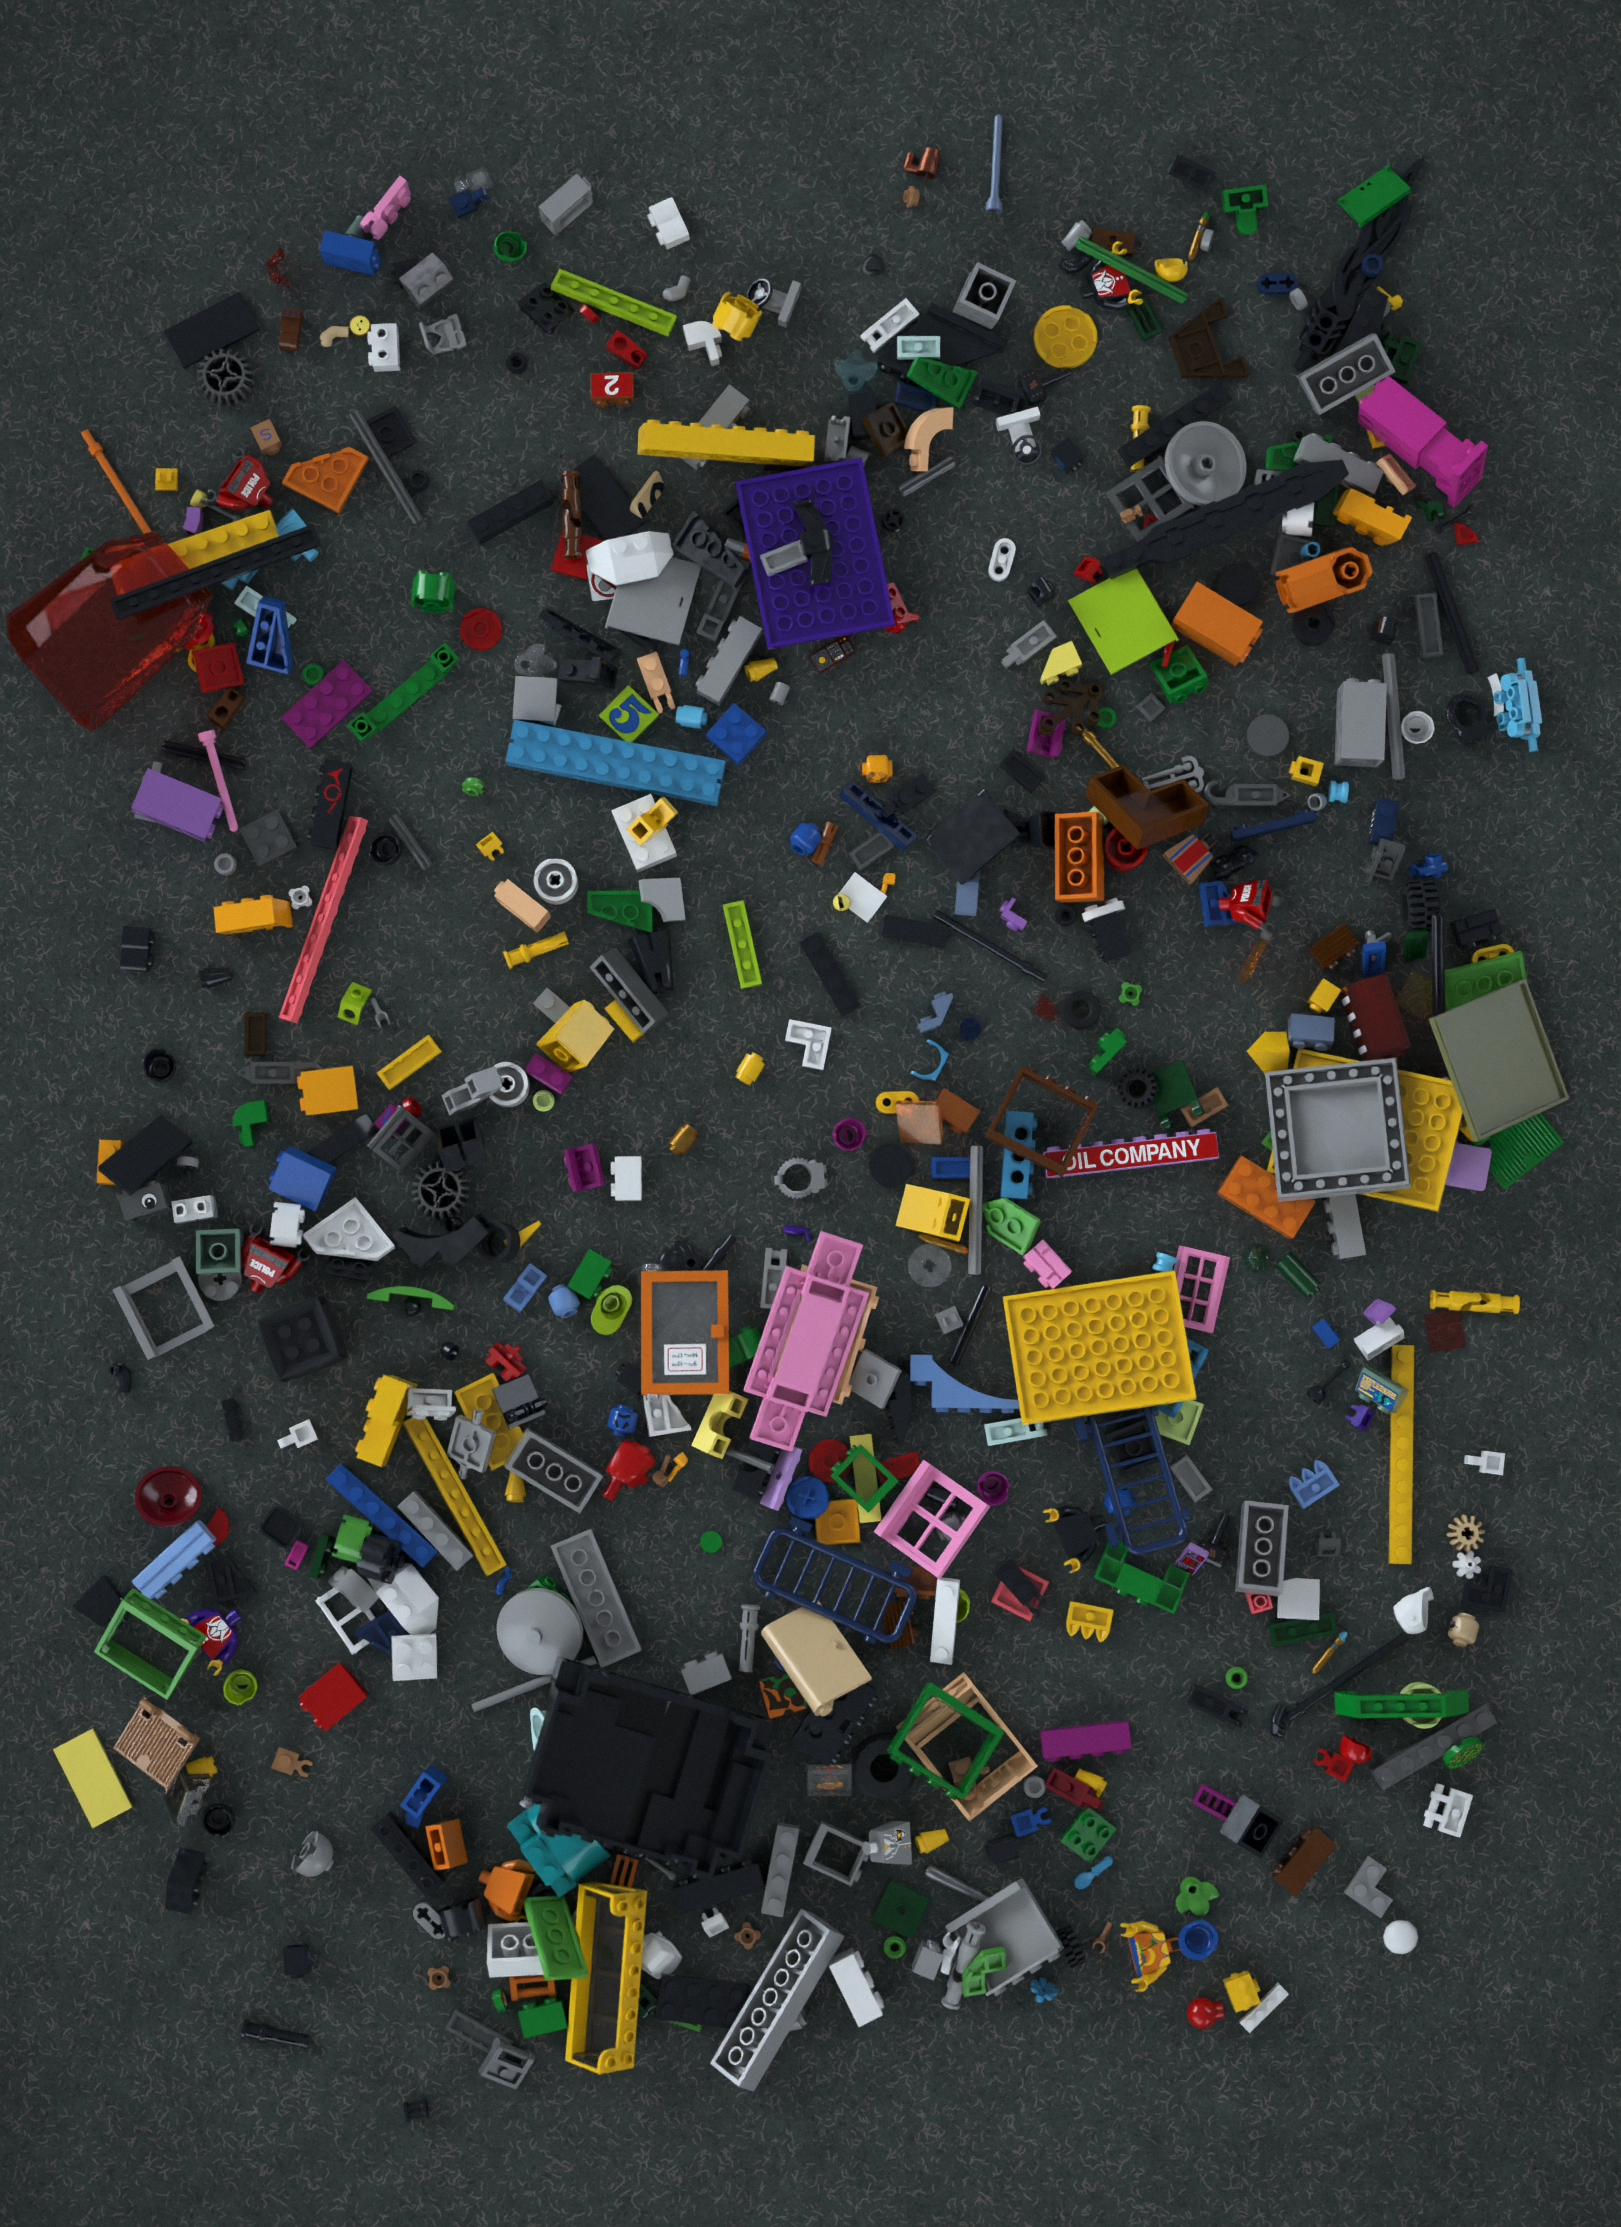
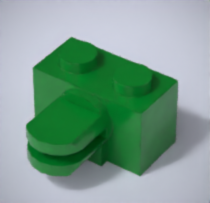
(1244, 203)

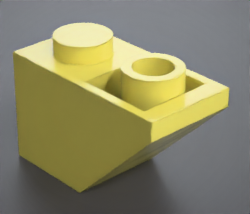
(1061, 661)

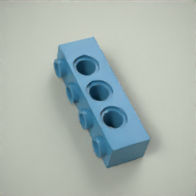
(1010, 1189)

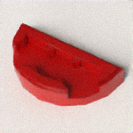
(219, 1526)

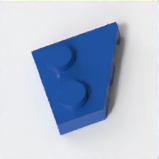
(1210, 894)

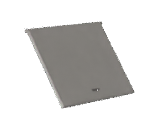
(656, 604)

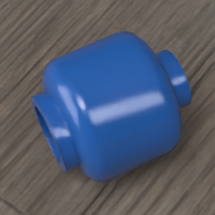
(805, 838)

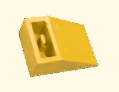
(933, 1212)

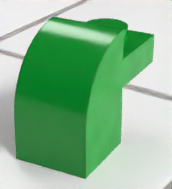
(248, 1115)

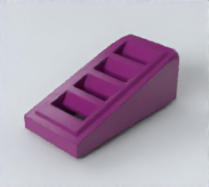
(1203, 1788)

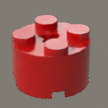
(1117, 858)

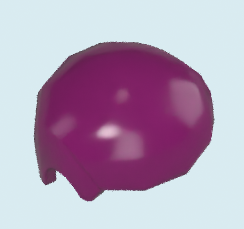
(840, 1134)
(989, 1479)

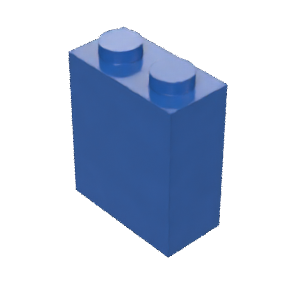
(350, 253)
(301, 1178)

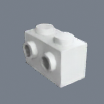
(385, 347)
(627, 1178)

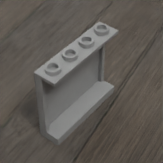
(1019, 1926)

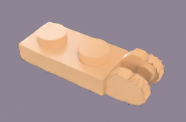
(655, 680)

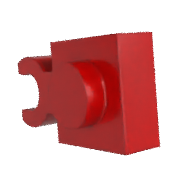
(1336, 1765)

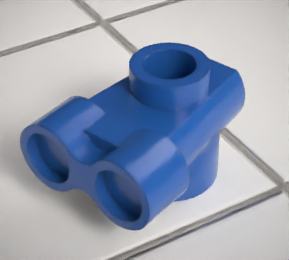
(1431, 868)

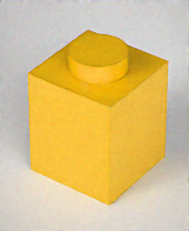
(1323, 996)

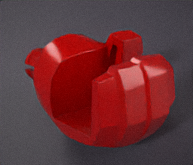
(628, 1467)

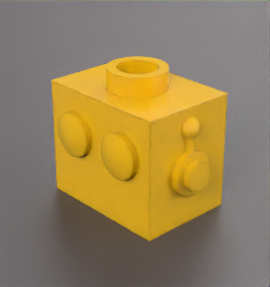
(1242, 1990)

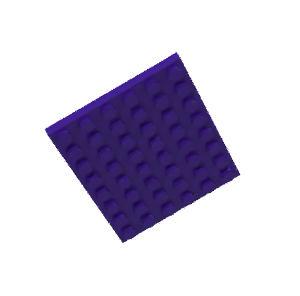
(858, 587)

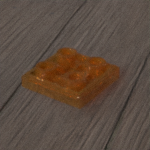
(919, 1122)

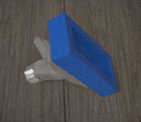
(1374, 954)

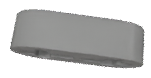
(424, 1922)

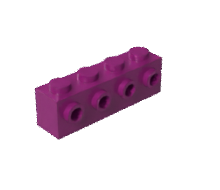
(1085, 1739)

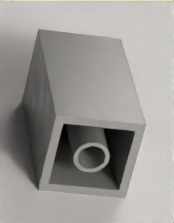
(984, 296)
(1360, 723)

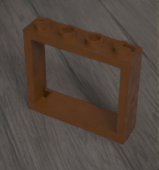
(1066, 1093)

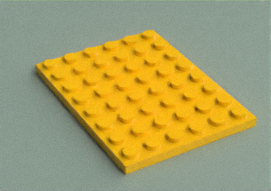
(1430, 1129)
(1099, 1348)

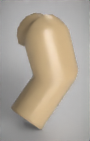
(332, 332)

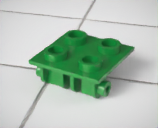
(1088, 1834)

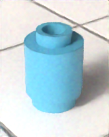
(691, 716)

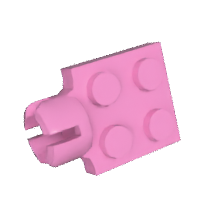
(387, 209)

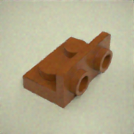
(923, 1582)

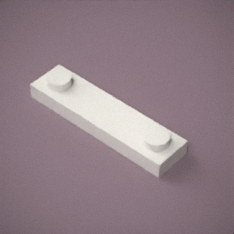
(945, 1620)

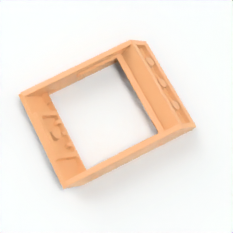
(937, 1716)

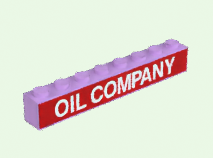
(1137, 1154)

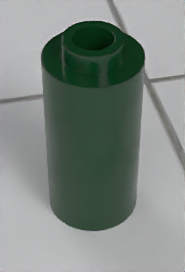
(1298, 1275)

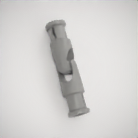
(967, 1952)

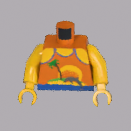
(1148, 1951)

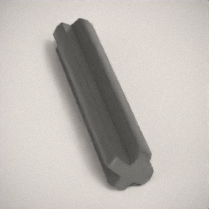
(926, 476)
(410, 842)

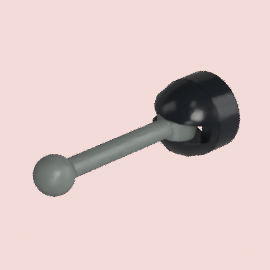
(670, 1874)

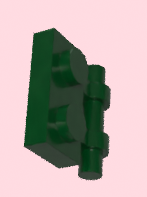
(1405, 355)

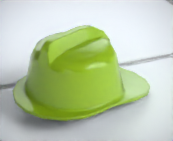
(610, 1309)

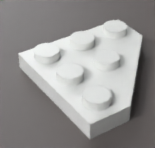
(349, 1234)

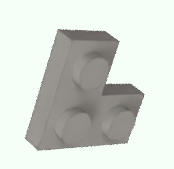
(1363, 1887)

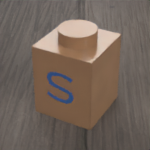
(267, 437)

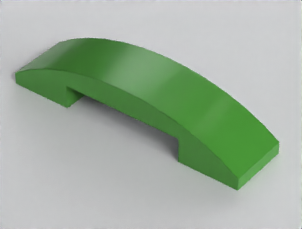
(385, 1295)

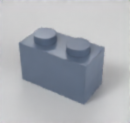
(1310, 1031)

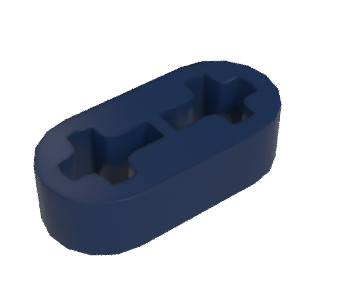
(1277, 278)

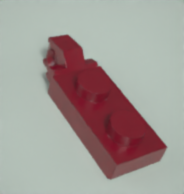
(1073, 1789)

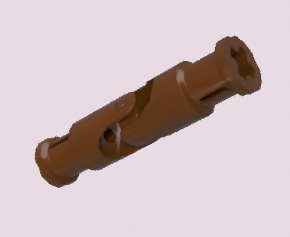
(571, 512)

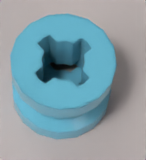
(1338, 791)
(1164, 1262)

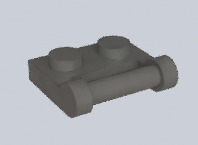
(504, 2070)

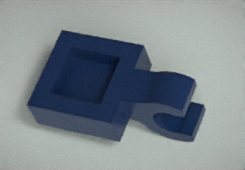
(464, 203)

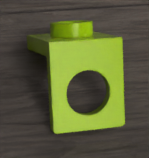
(354, 1000)

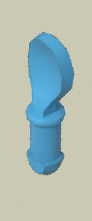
(1085, 1878)

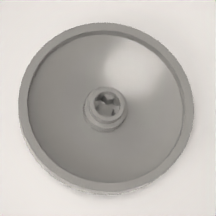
(1205, 463)
(537, 1629)

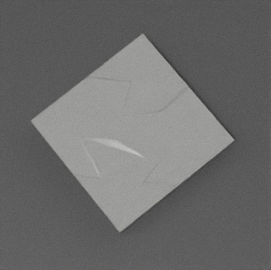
(1337, 1130)

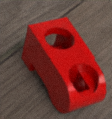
(626, 350)

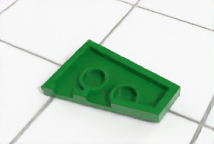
(942, 380)
(1281, 456)

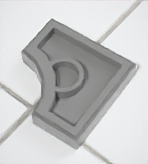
(665, 896)

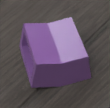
(194, 521)

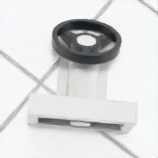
(1021, 433)

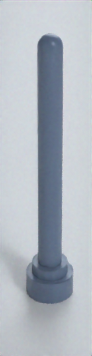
(994, 201)

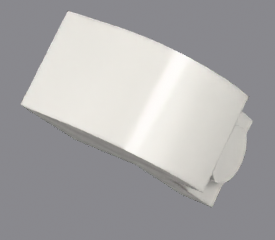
(704, 334)

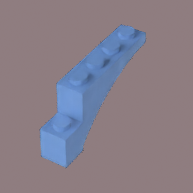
(950, 1393)

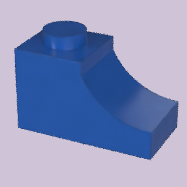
(424, 1791)

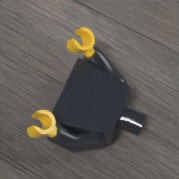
(1076, 1533)

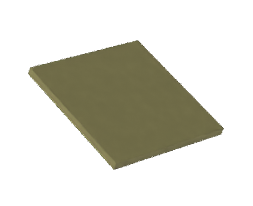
(1499, 1059)

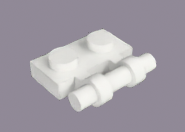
(1454, 1812)

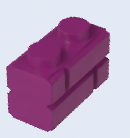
(548, 1074)

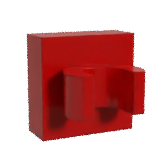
(1087, 569)

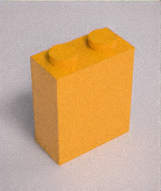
(328, 1090)

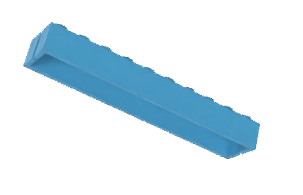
(615, 763)

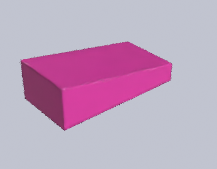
(297, 1554)

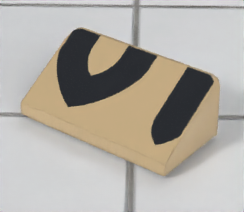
(647, 495)

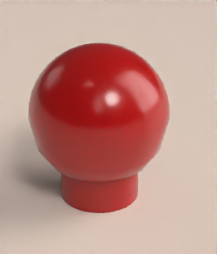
(1204, 2013)

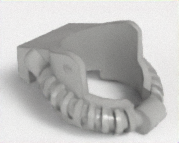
(817, 1177)

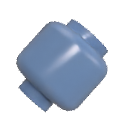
(564, 1301)

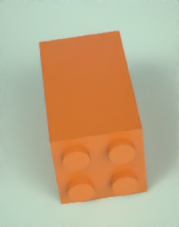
(1217, 624)

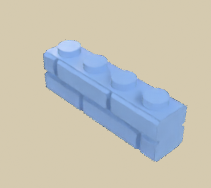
(174, 1560)

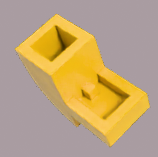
(652, 822)

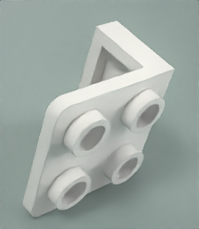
(429, 1403)

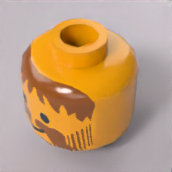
(877, 768)

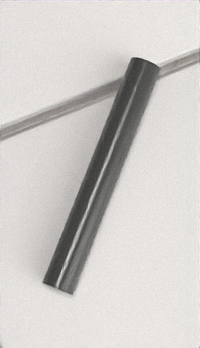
(750, 1459)

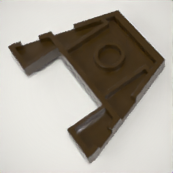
(1197, 351)

